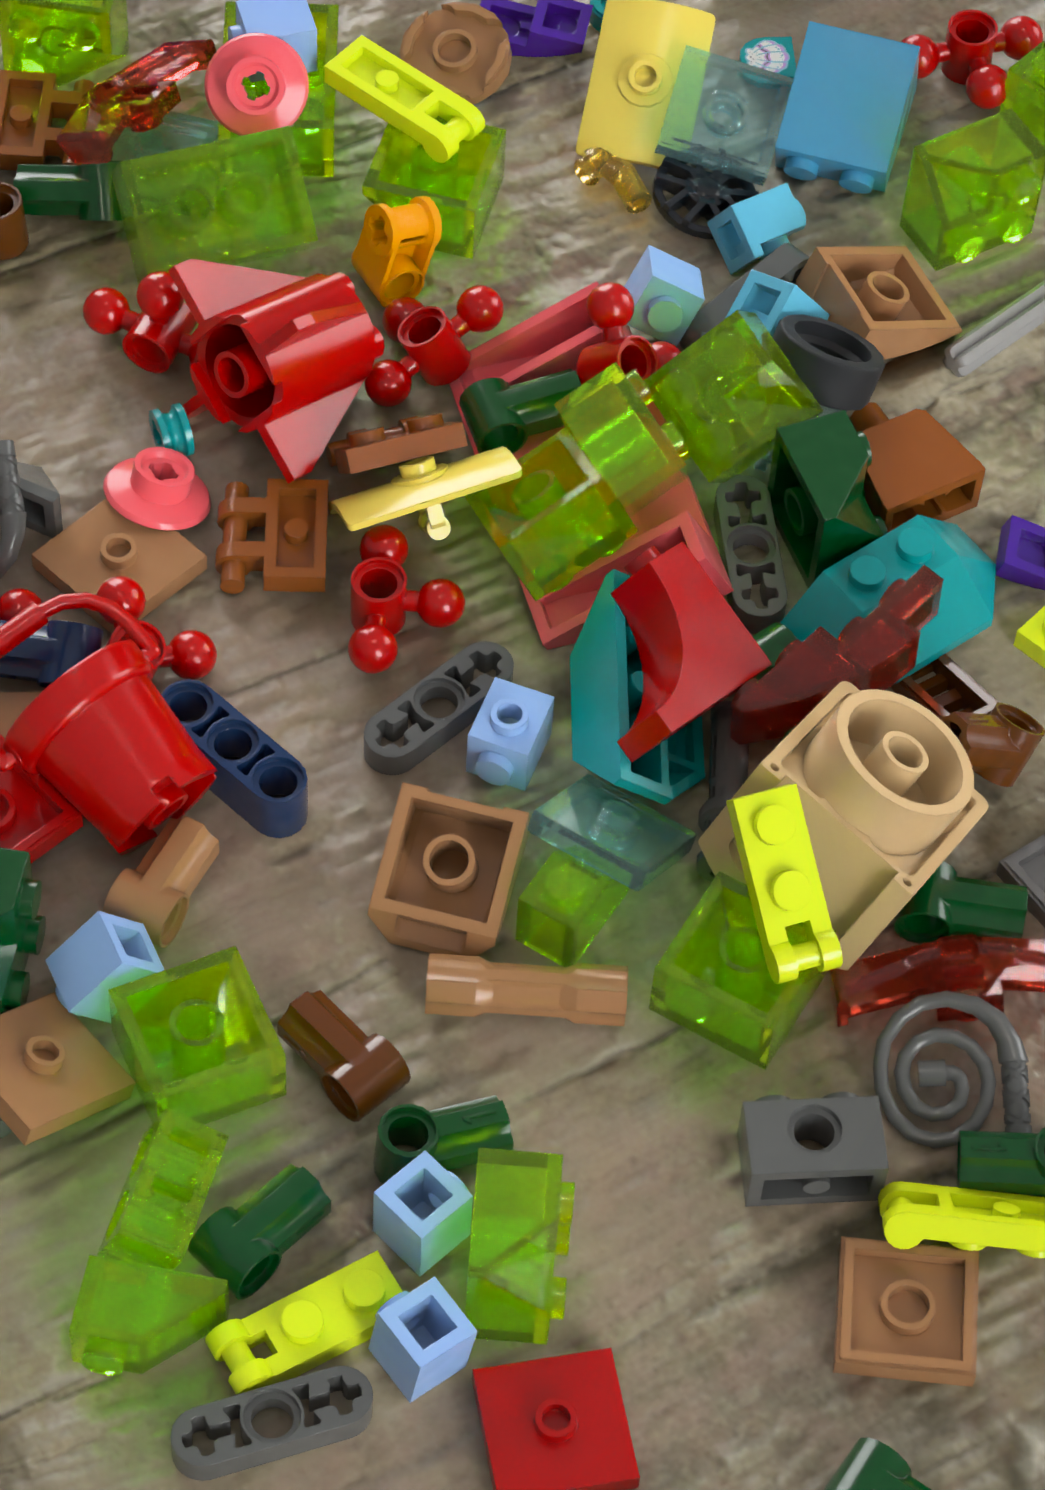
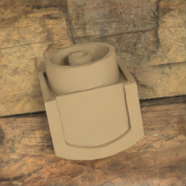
(880, 801)

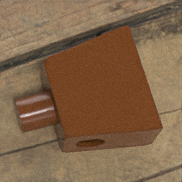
(916, 467)

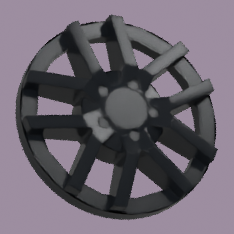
(699, 191)

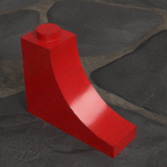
(687, 643)

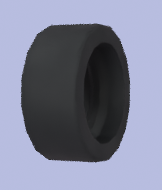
(830, 360)

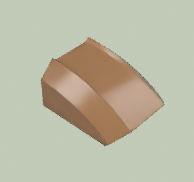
(878, 296)
(447, 872)

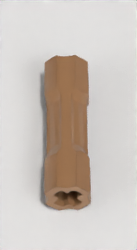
(577, 992)

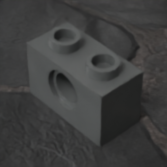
(785, 1173)

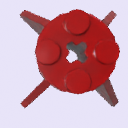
(277, 354)

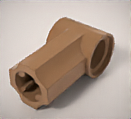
(164, 880)

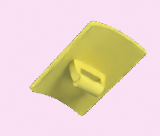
(636, 74)
(424, 487)

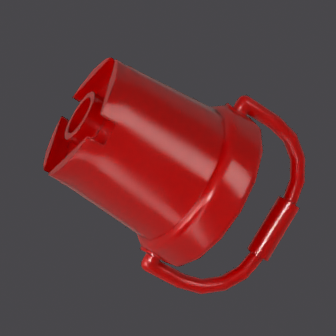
(106, 731)

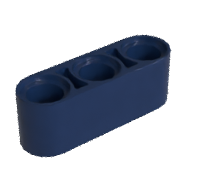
(263, 767)

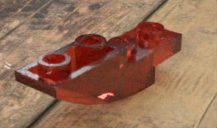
(868, 654)

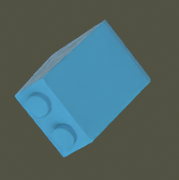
(847, 108)

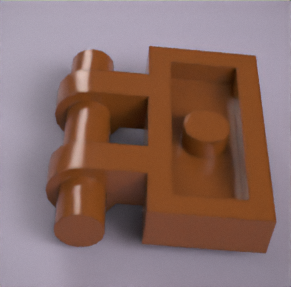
(26, 116)
(382, 447)
(294, 542)

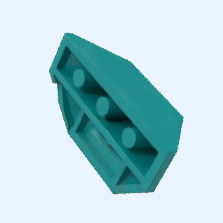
(860, 580)
(606, 702)

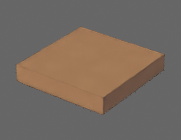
(906, 1312)

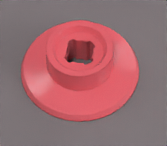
(245, 57)
(158, 490)

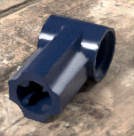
(50, 651)

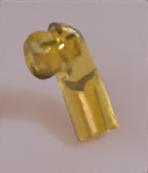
(618, 172)

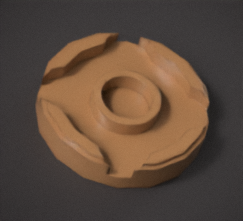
(460, 49)

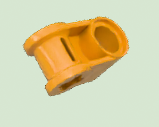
(397, 248)

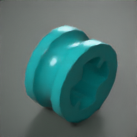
(172, 429)

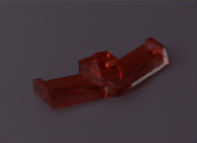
(131, 98)
(951, 963)

